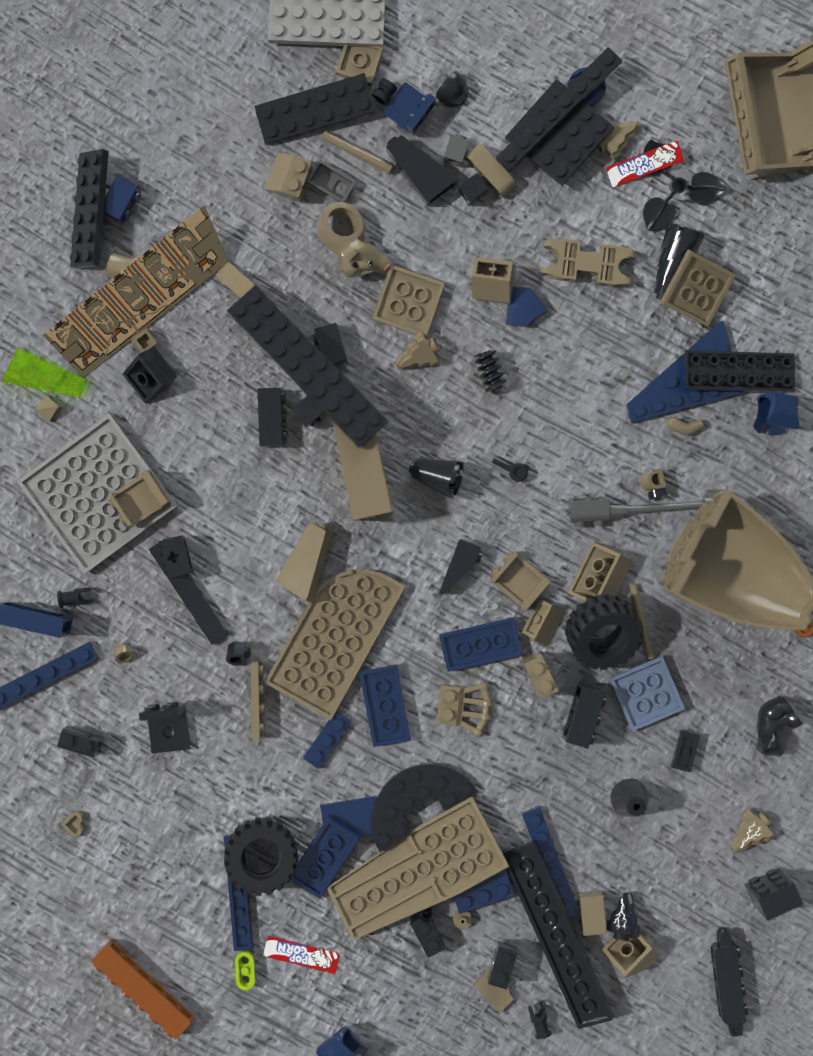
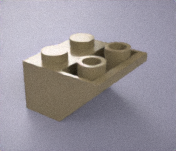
(493, 280)

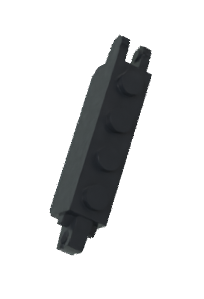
(728, 982)

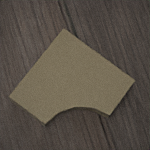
(497, 996)

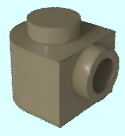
(652, 480)

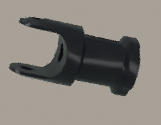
(73, 597)
(540, 1022)

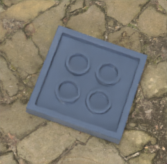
(646, 693)

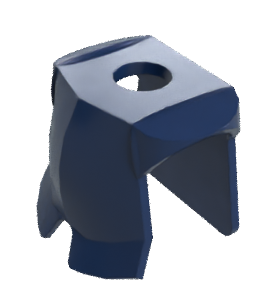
(776, 413)
(341, 1044)

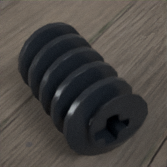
(490, 370)

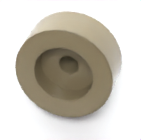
(123, 653)
(462, 920)

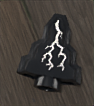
(623, 919)

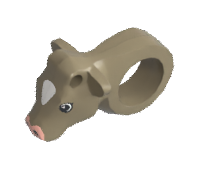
(355, 255)

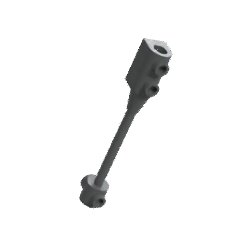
(599, 510)

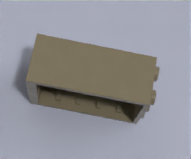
(363, 477)

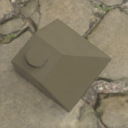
(631, 956)

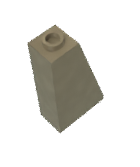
(306, 562)

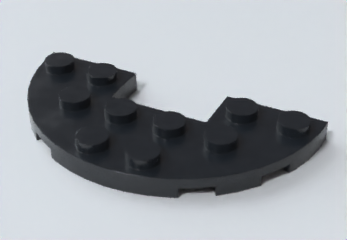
(411, 789)

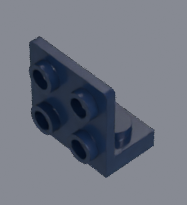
(409, 108)

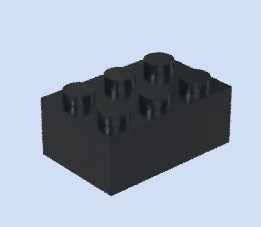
(584, 715)
(773, 894)

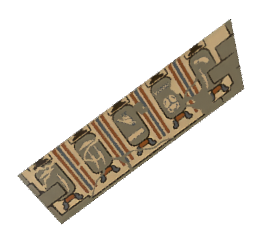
(139, 294)

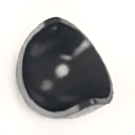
(453, 91)

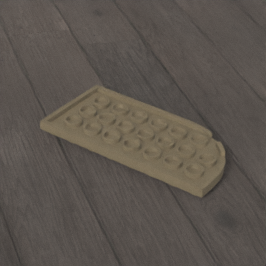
(334, 638)

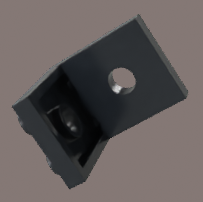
(168, 715)

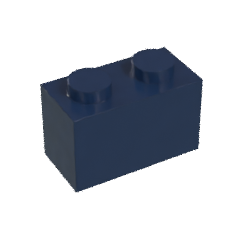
(121, 199)

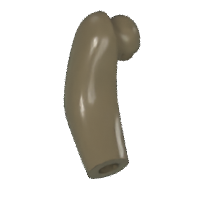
(684, 428)

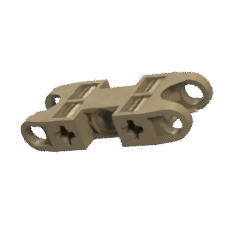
(588, 263)

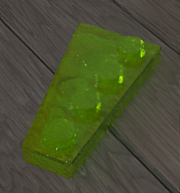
(39, 374)

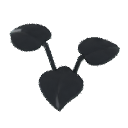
(704, 191)

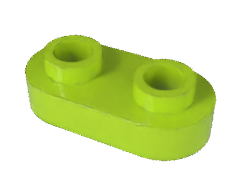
(245, 969)

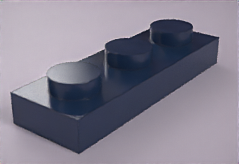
(326, 740)

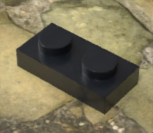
(685, 751)

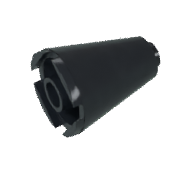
(438, 475)
(629, 798)

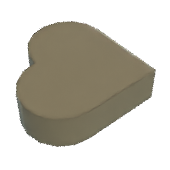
(74, 824)

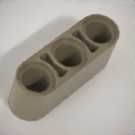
(491, 169)

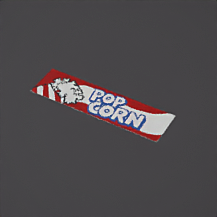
(645, 163)
(301, 954)

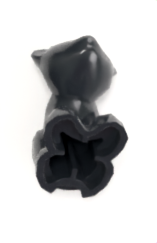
(771, 717)

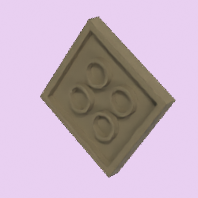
(697, 288)
(408, 300)

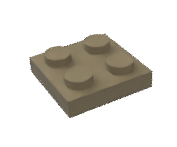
(358, 61)

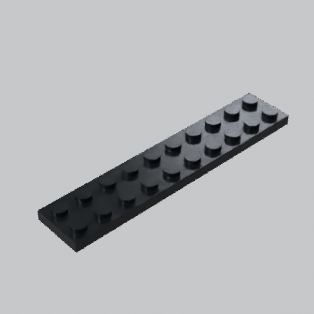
(307, 367)
(557, 935)

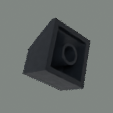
(149, 374)

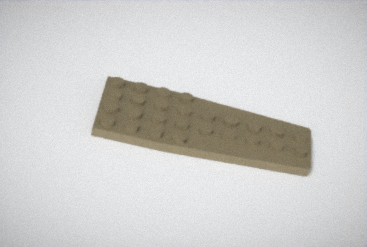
(419, 870)

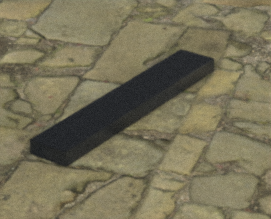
(194, 601)

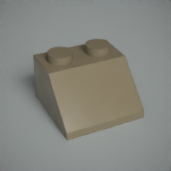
(289, 176)

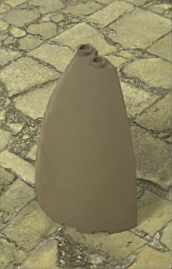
(739, 568)

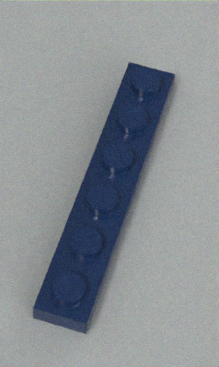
(47, 674)
(539, 831)

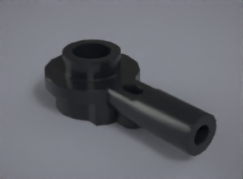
(517, 472)

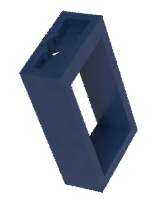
(35, 620)

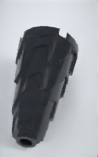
(674, 246)

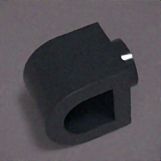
(238, 653)

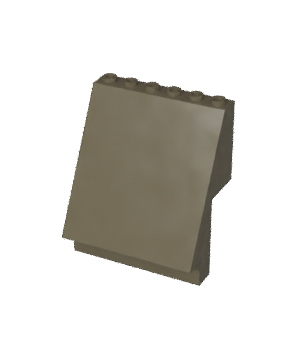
(773, 110)

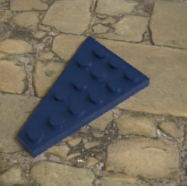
(668, 389)

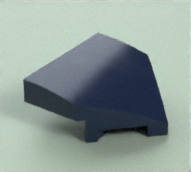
(524, 307)

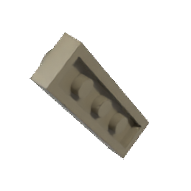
(257, 708)

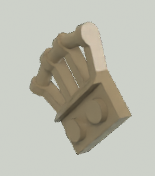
(452, 703)

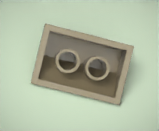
(600, 573)

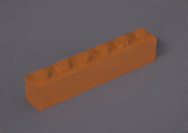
(142, 989)

